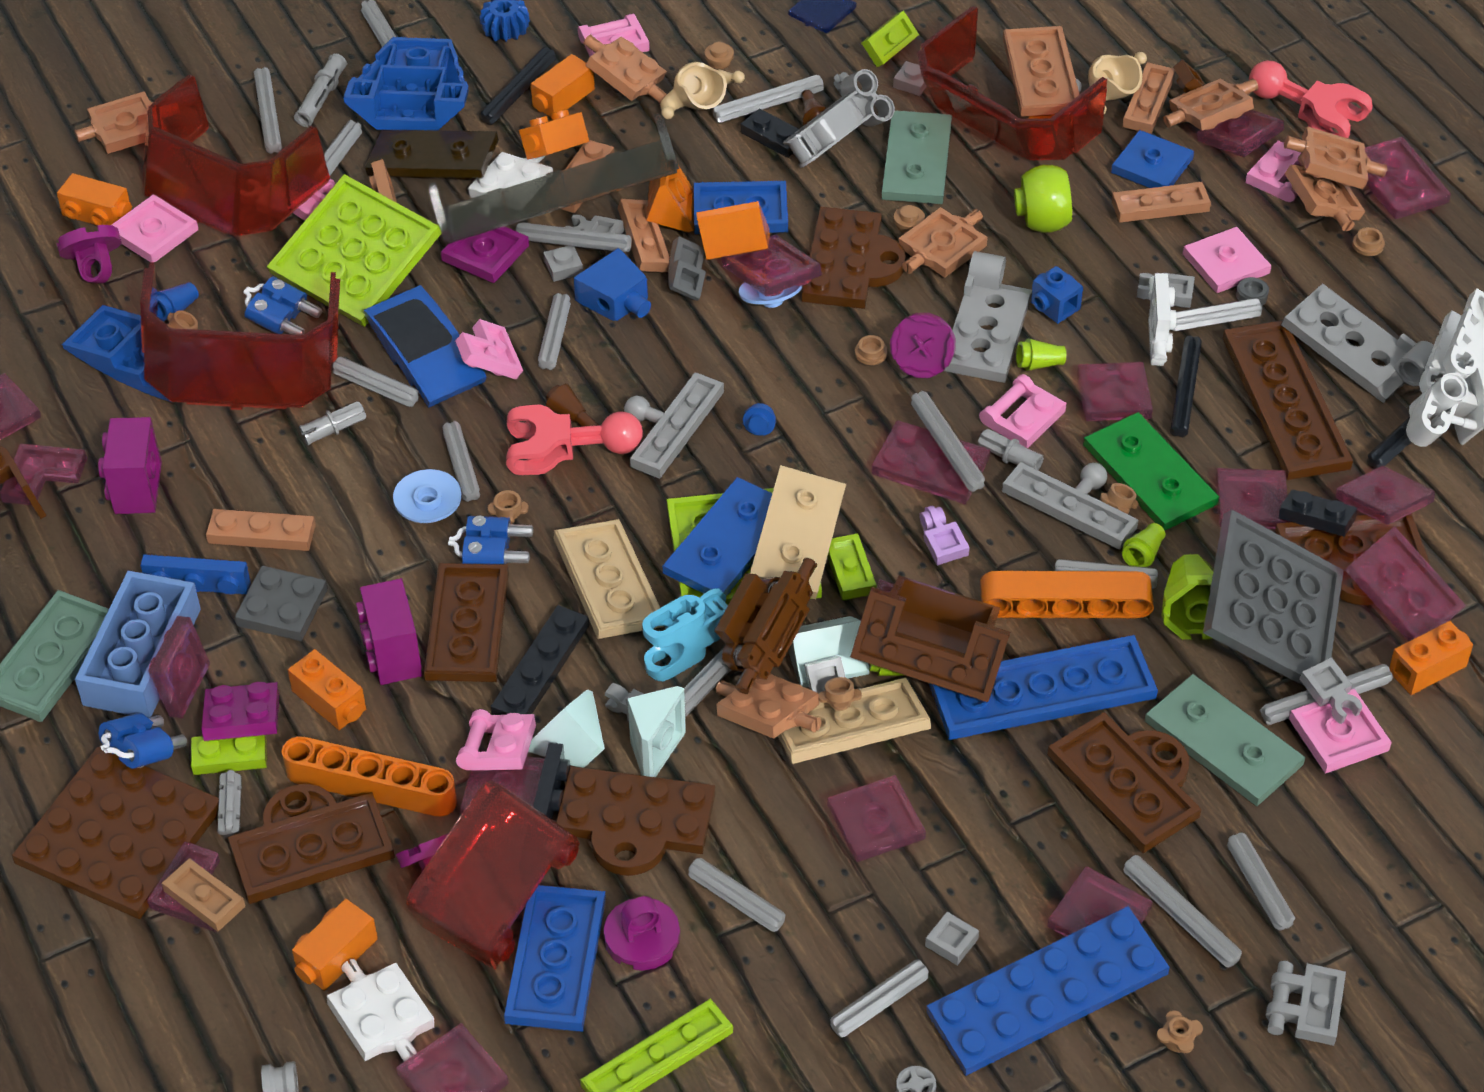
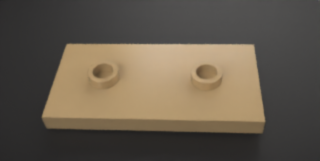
(798, 525)
(607, 577)
(880, 715)

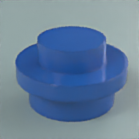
(759, 419)

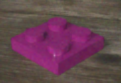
(487, 253)
(240, 711)

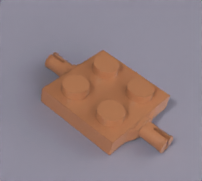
(626, 68)
(1211, 104)
(118, 123)
(1335, 158)
(1325, 196)
(943, 241)
(769, 706)

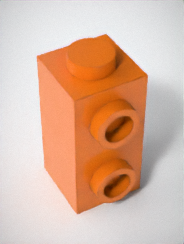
(562, 86)
(554, 135)
(93, 200)
(1430, 657)
(327, 689)
(338, 938)

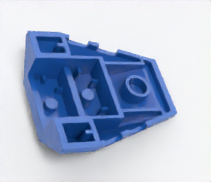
(409, 85)

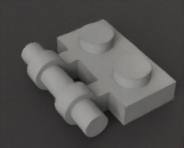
(1319, 1003)

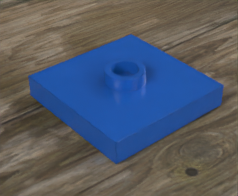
(1152, 161)

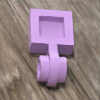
(942, 539)

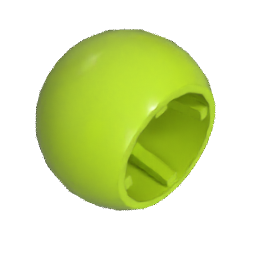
(1044, 198)

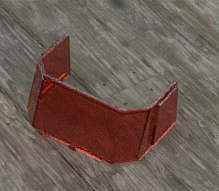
(1031, 138)
(217, 189)
(237, 366)

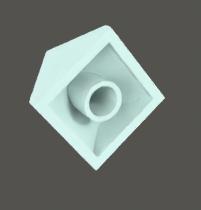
(825, 641)
(656, 727)

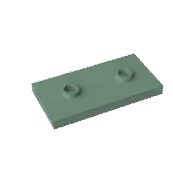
(917, 157)
(49, 655)
(1225, 739)

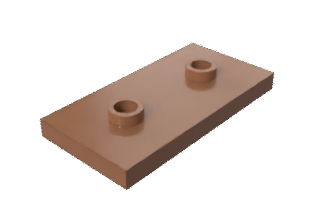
(1040, 69)

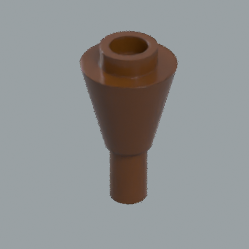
(811, 106)
(564, 401)

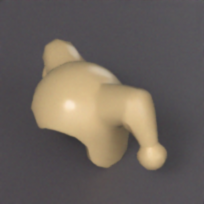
(1121, 72)
(698, 88)

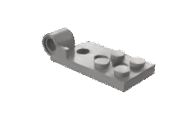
(983, 288)
(1402, 357)

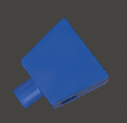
(613, 287)

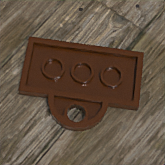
(851, 258)
(1344, 550)
(1129, 778)
(635, 816)
(309, 842)

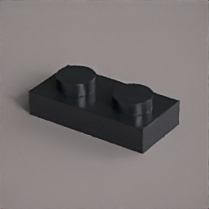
(769, 131)
(1318, 512)

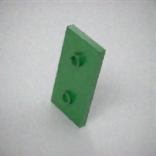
(1153, 469)

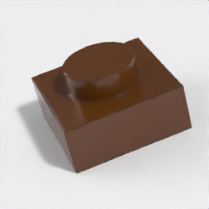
(1188, 77)

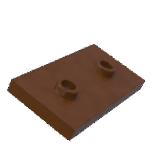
(466, 622)

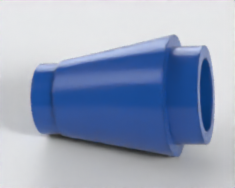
(175, 299)

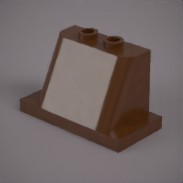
(932, 637)

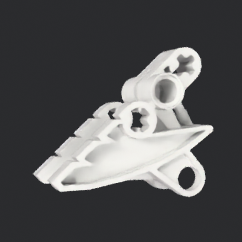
(1459, 373)

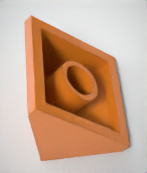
(671, 202)
(733, 230)

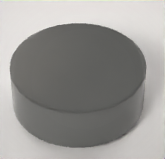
(1252, 288)

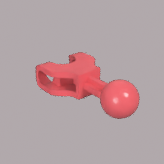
(1321, 106)
(553, 437)

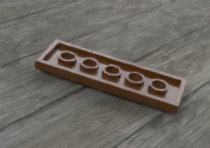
(1287, 400)

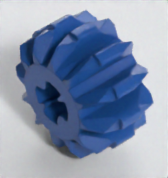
(504, 19)

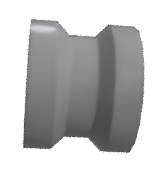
(280, 1078)
(916, 1080)

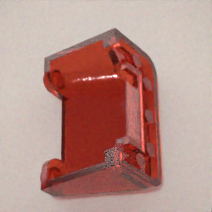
(488, 872)

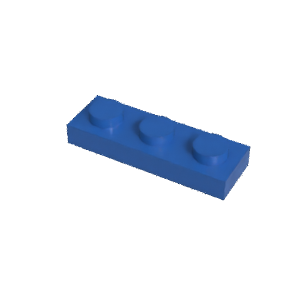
(207, 574)

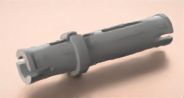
(325, 81)

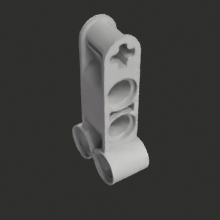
(842, 117)

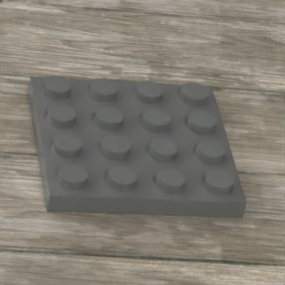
(1272, 598)

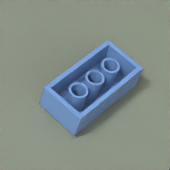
(132, 632)

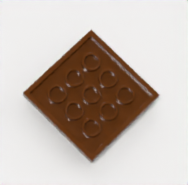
(116, 831)

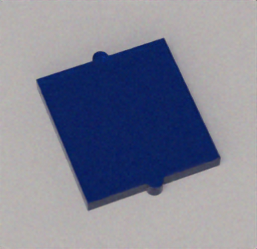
(822, 13)

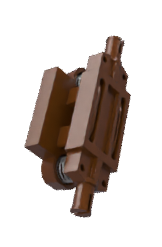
(764, 622)

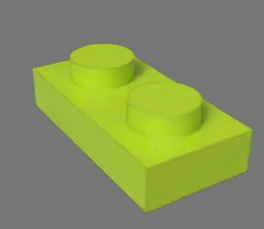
(890, 38)
(850, 567)
(228, 754)

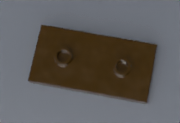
(434, 153)

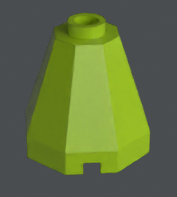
(1187, 596)

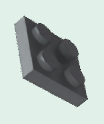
(281, 603)

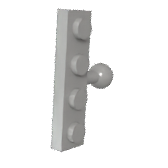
(674, 425)
(1072, 504)

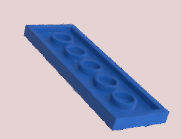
(1051, 688)
(1047, 990)

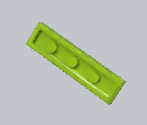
(661, 1051)

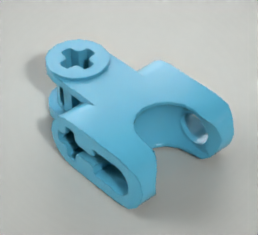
(688, 632)

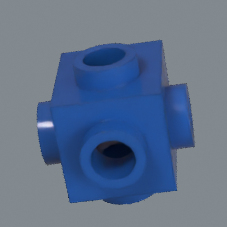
(1056, 294)

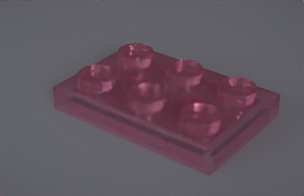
(1408, 182)
(773, 268)
(917, 461)
(1404, 586)

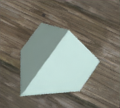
(576, 729)

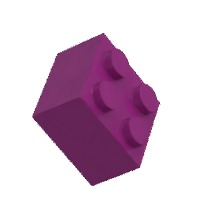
(131, 465)
(389, 632)

